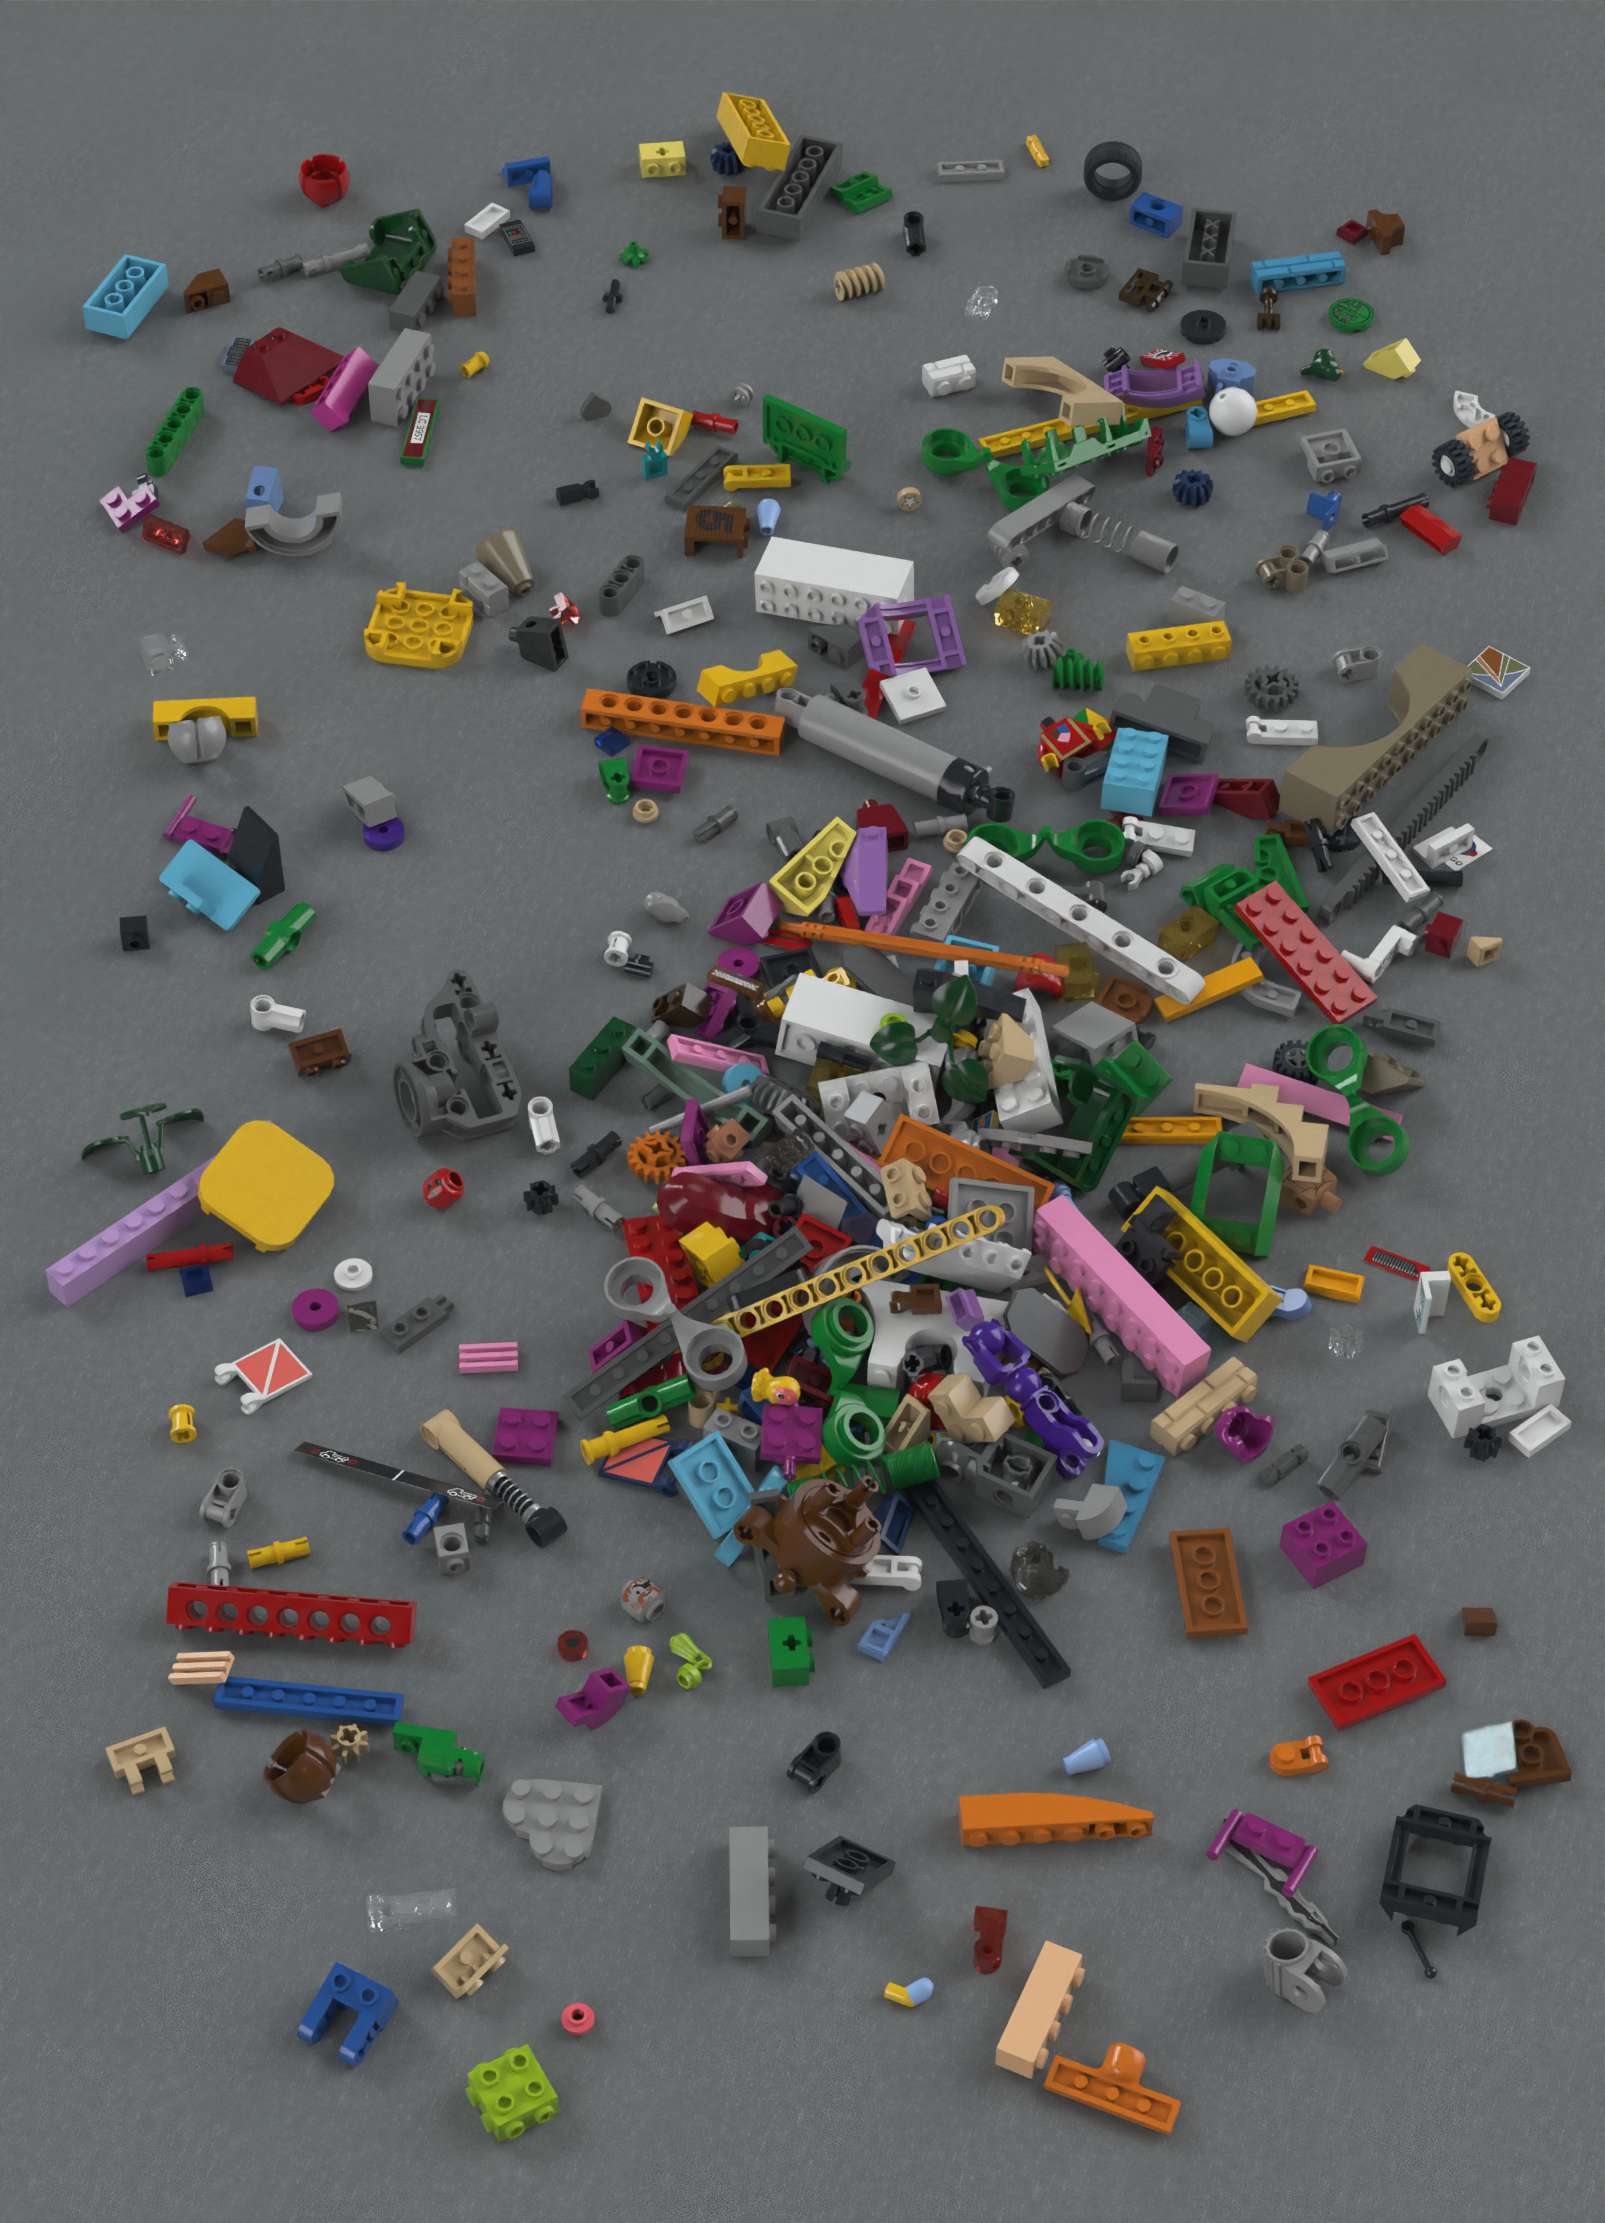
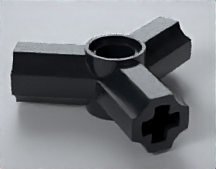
(747, 1028)

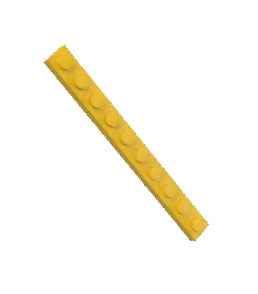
(1010, 441)

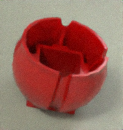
(324, 179)

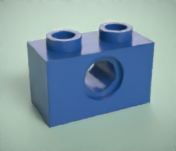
(1156, 215)

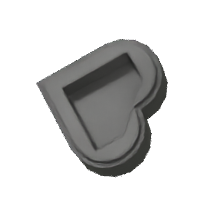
(595, 407)

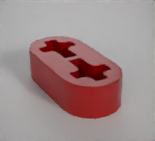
(312, 393)
(846, 913)

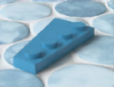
(1136, 1475)

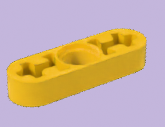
(1474, 1298)

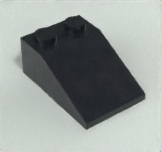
(257, 855)

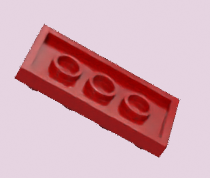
(1376, 1682)

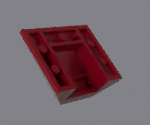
(283, 365)

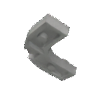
(1265, 993)
(1048, 1144)

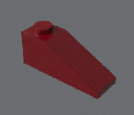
(1248, 797)

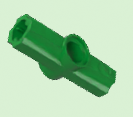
(283, 935)
(635, 1408)

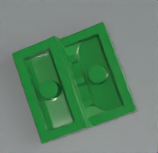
(861, 192)

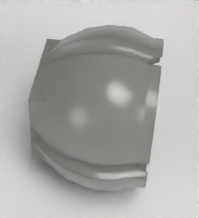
(198, 740)

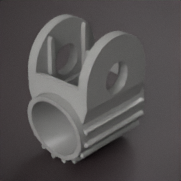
(1292, 1954)

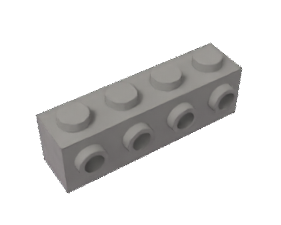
(947, 905)

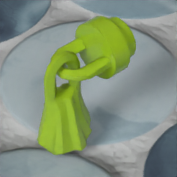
(689, 1675)

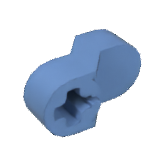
(1295, 1303)

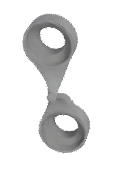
(961, 1110)
(694, 1337)

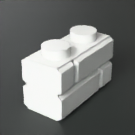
(949, 376)

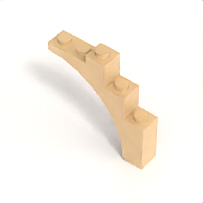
(1282, 1122)

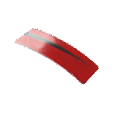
(786, 940)

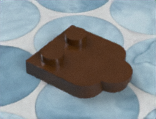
(1538, 1757)

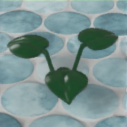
(953, 1004)
(150, 1154)

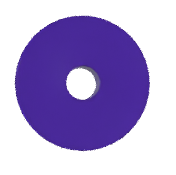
(384, 835)

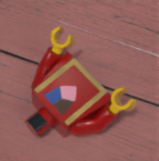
(1067, 740)

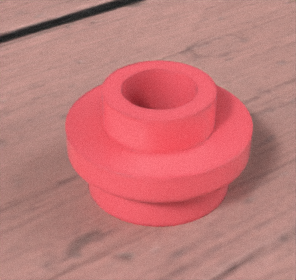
(578, 2027)

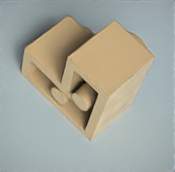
(967, 1414)

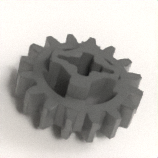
(1271, 687)

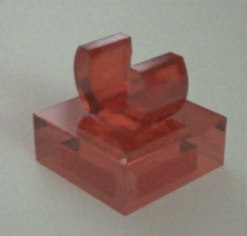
(564, 609)

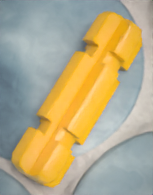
(1037, 151)

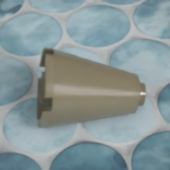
(507, 560)

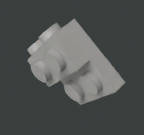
(1331, 455)

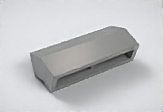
(1354, 555)

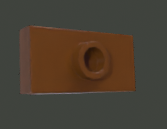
(1385, 230)

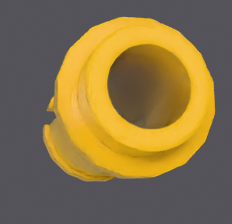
(479, 361)

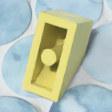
(1394, 360)

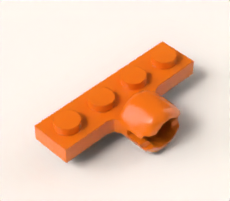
(1115, 2088)

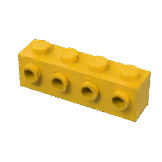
(1178, 645)

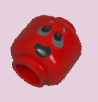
(443, 1188)

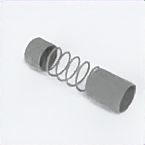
(1146, 548)

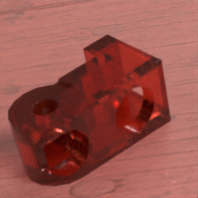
(989, 1948)

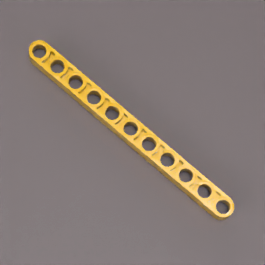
(869, 1270)

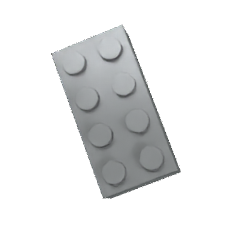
(401, 377)

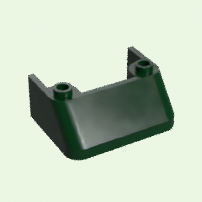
(1099, 1119)

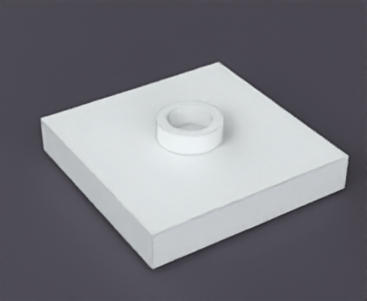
(912, 696)

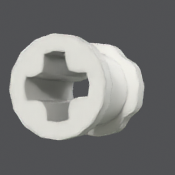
(617, 948)

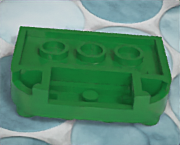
(805, 439)

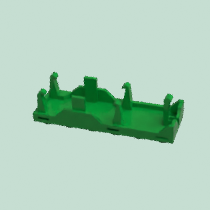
(1059, 456)

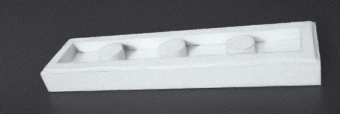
(1390, 857)

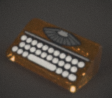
(736, 982)

